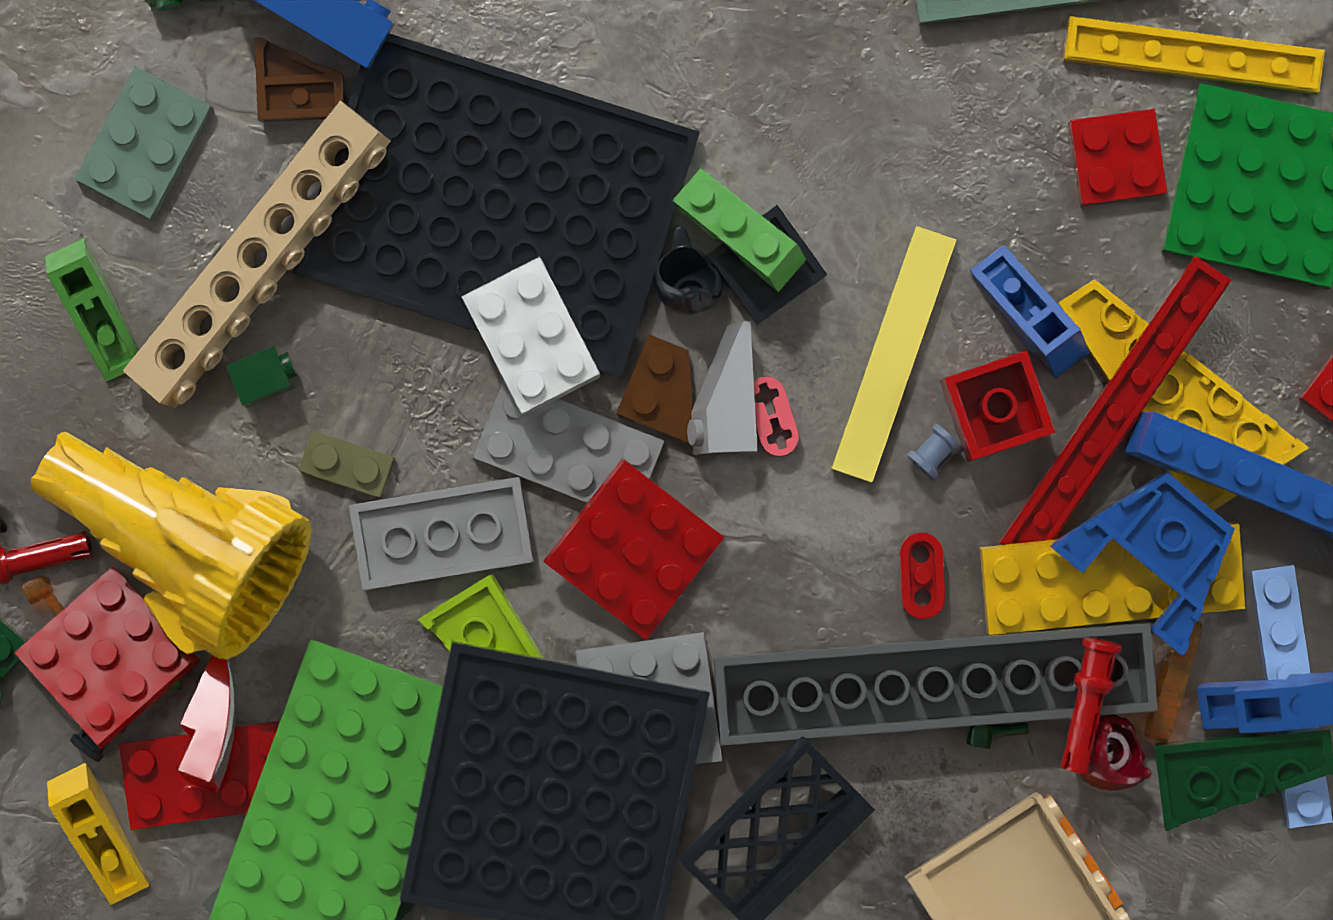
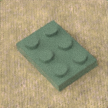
(144, 143)

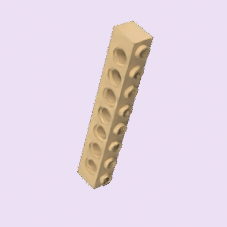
(261, 229)

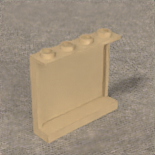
(1015, 871)

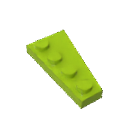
(481, 618)

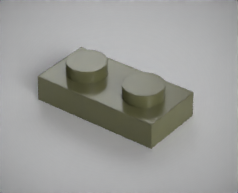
(346, 464)

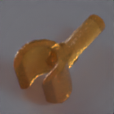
(39, 589)

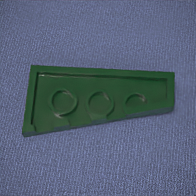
(1228, 771)

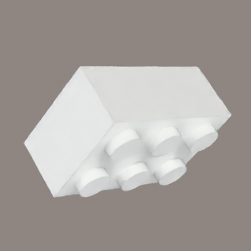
(531, 336)

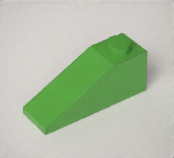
(92, 307)

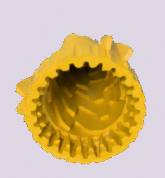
(212, 559)

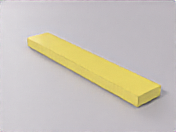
(893, 354)

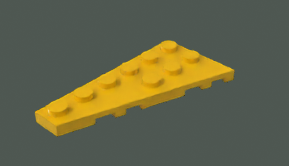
(1187, 393)

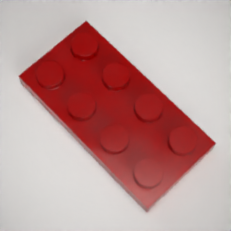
(161, 795)

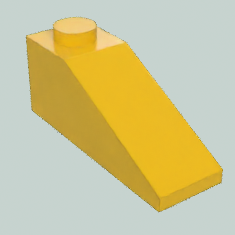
(96, 833)

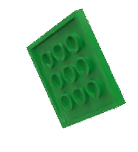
(1255, 187)

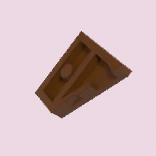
(293, 86)
(660, 389)

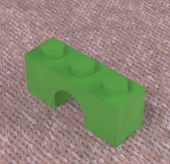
(740, 228)

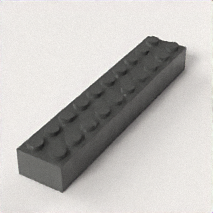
(924, 684)

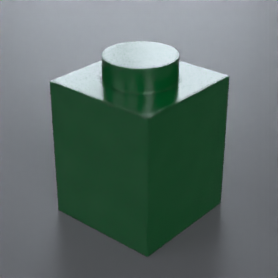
(262, 376)

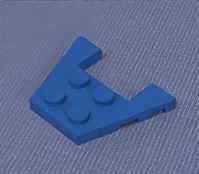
(1171, 537)

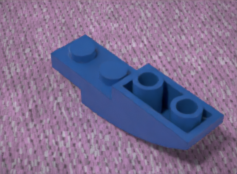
(1268, 704)

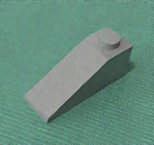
(725, 405)

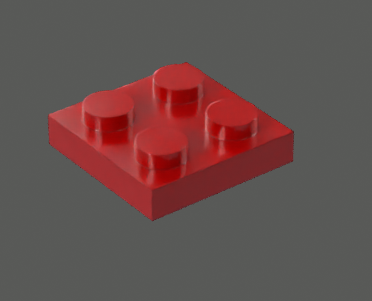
(1117, 157)

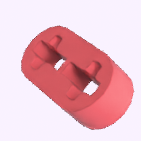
(782, 413)

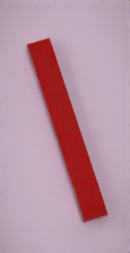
(1119, 404)

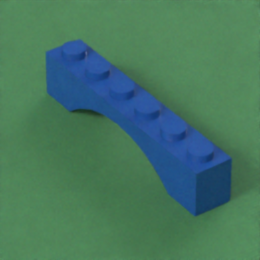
(1233, 470)

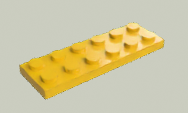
(1039, 590)

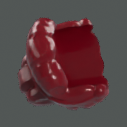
(1122, 764)

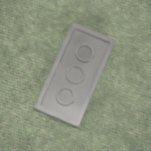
(562, 445)
(441, 533)

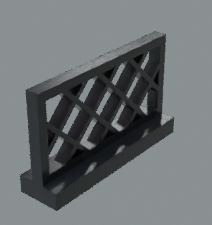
(796, 853)

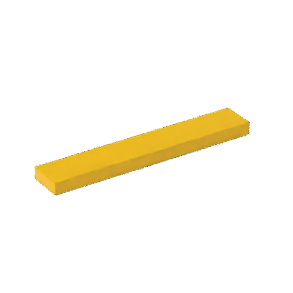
(1193, 55)

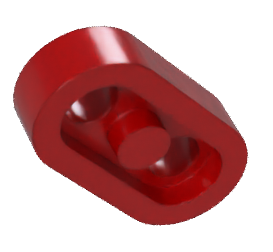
(924, 575)

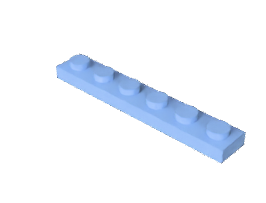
(1283, 654)

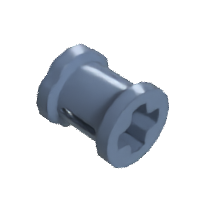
(935, 452)

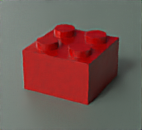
(997, 406)

